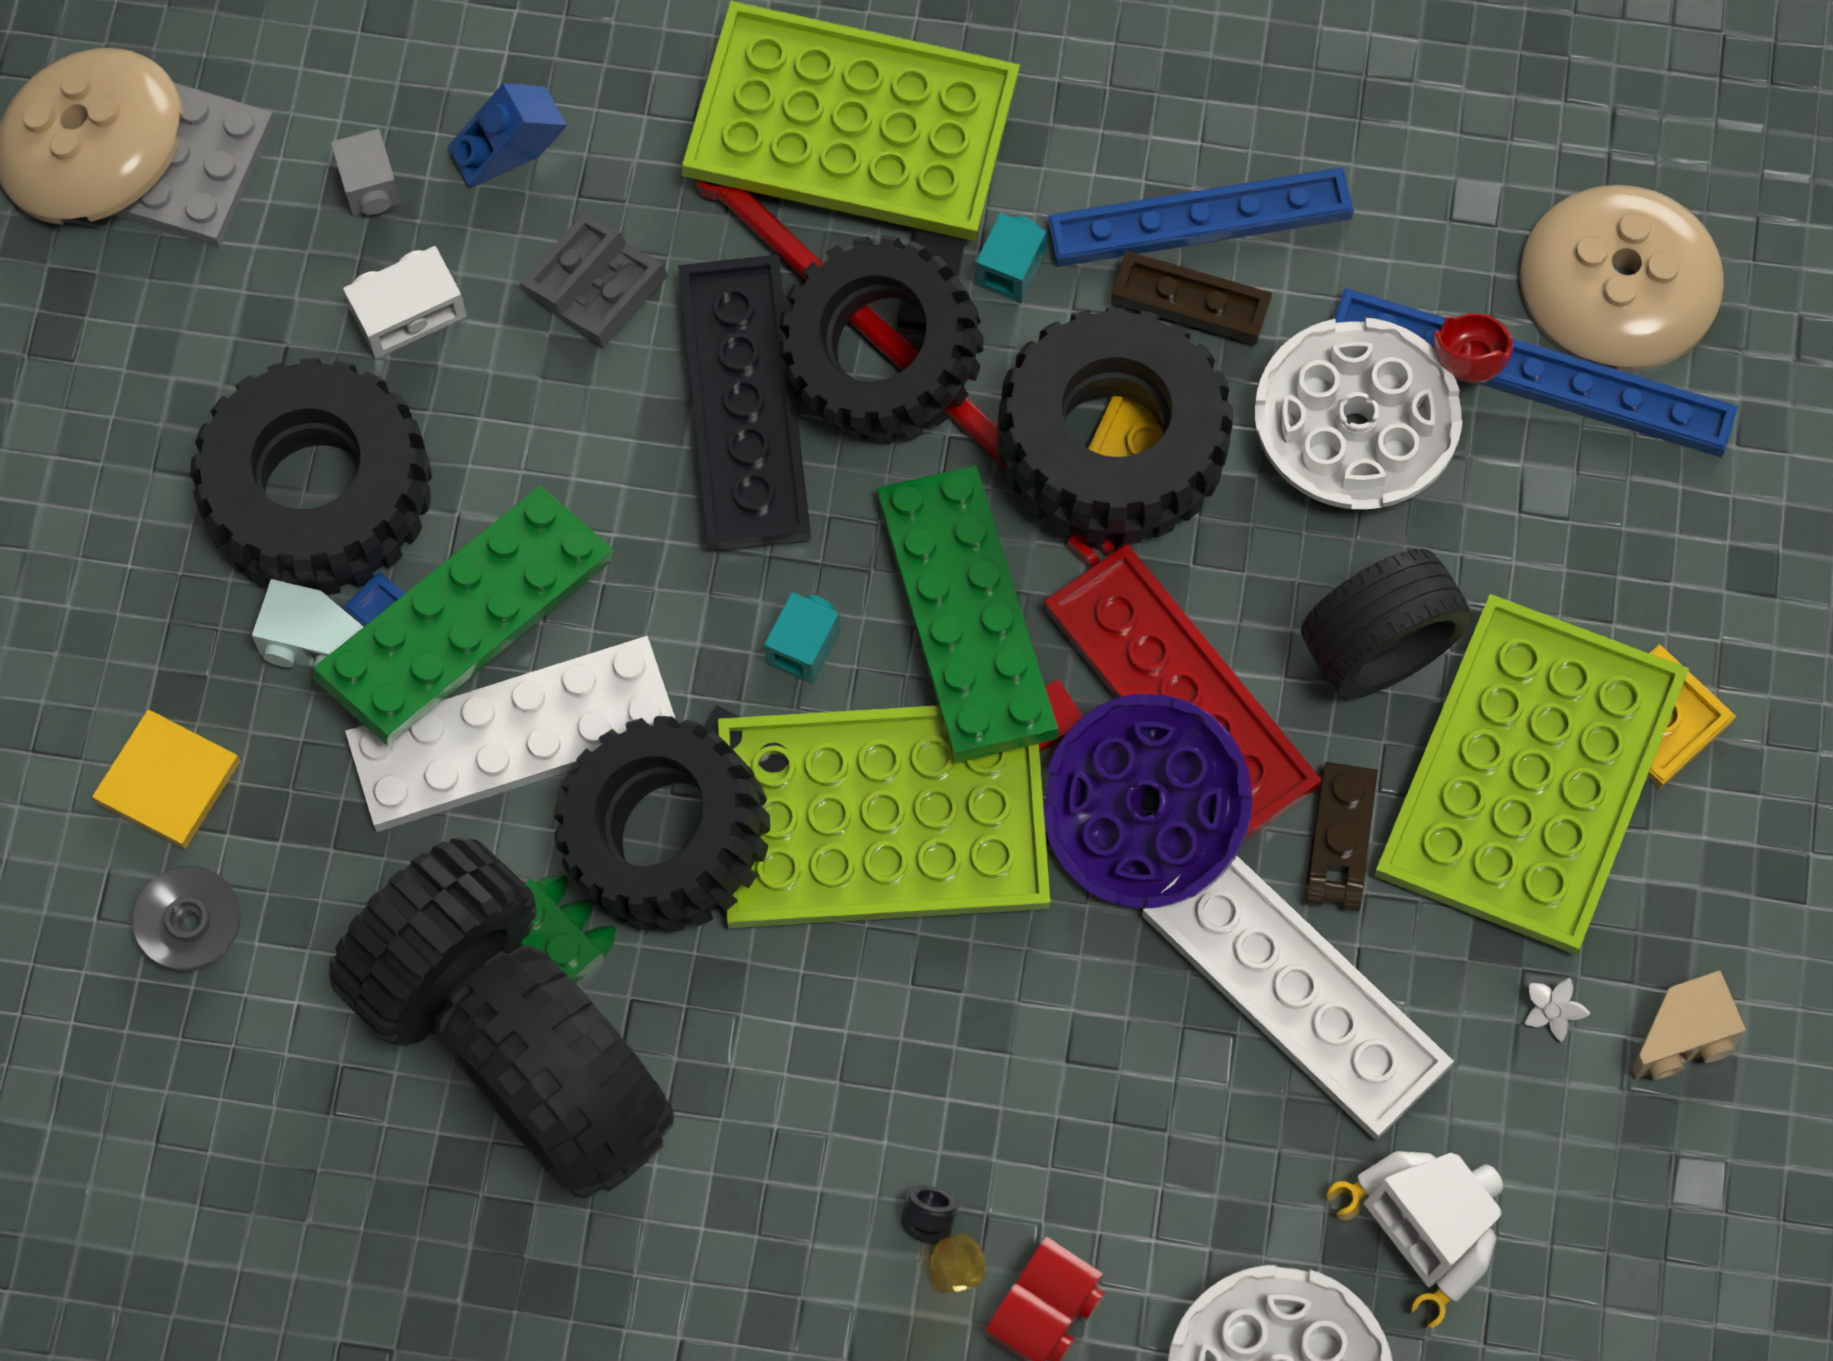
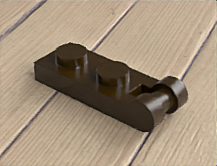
(1342, 834)

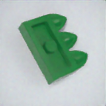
(559, 929)

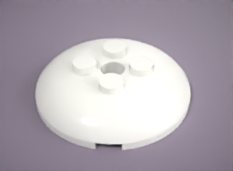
(1364, 371)
(1279, 1317)

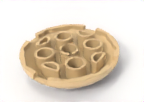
(89, 135)
(1614, 316)

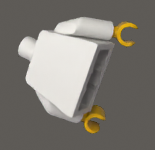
(1434, 1216)

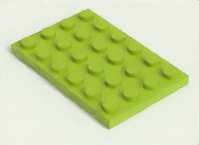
(851, 120)
(1532, 774)
(886, 821)

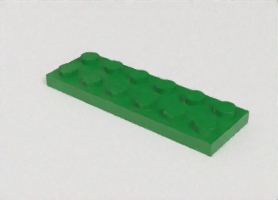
(966, 614)
(462, 615)

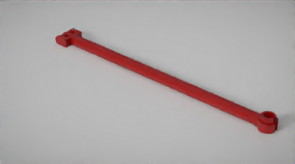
(875, 330)

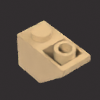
(1690, 1024)

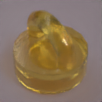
(957, 1264)

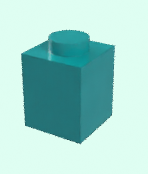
(1011, 256)
(803, 636)

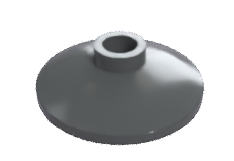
(172, 899)

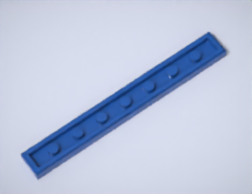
(1577, 383)

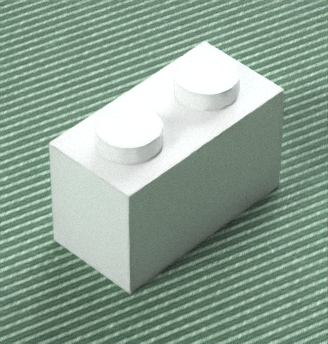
(405, 301)

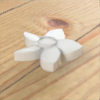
(1554, 1007)

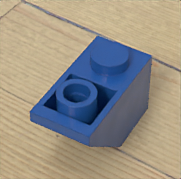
(506, 132)

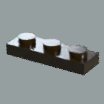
(1191, 297)

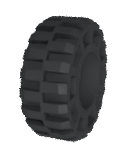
(1127, 359)
(298, 410)

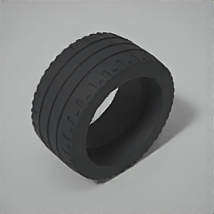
(1386, 623)

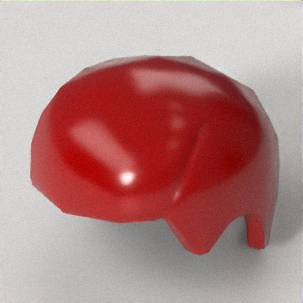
(1473, 347)

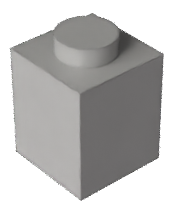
(366, 173)

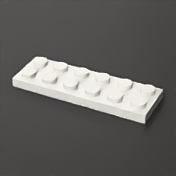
(507, 733)
(1304, 997)

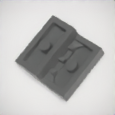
(594, 279)

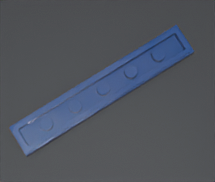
(1200, 217)

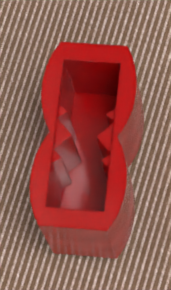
(1046, 1304)

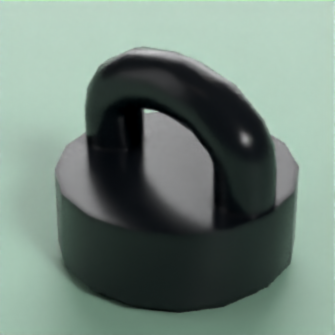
(929, 1213)

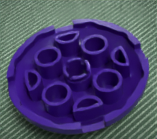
(1099, 789)

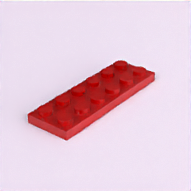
(1149, 646)

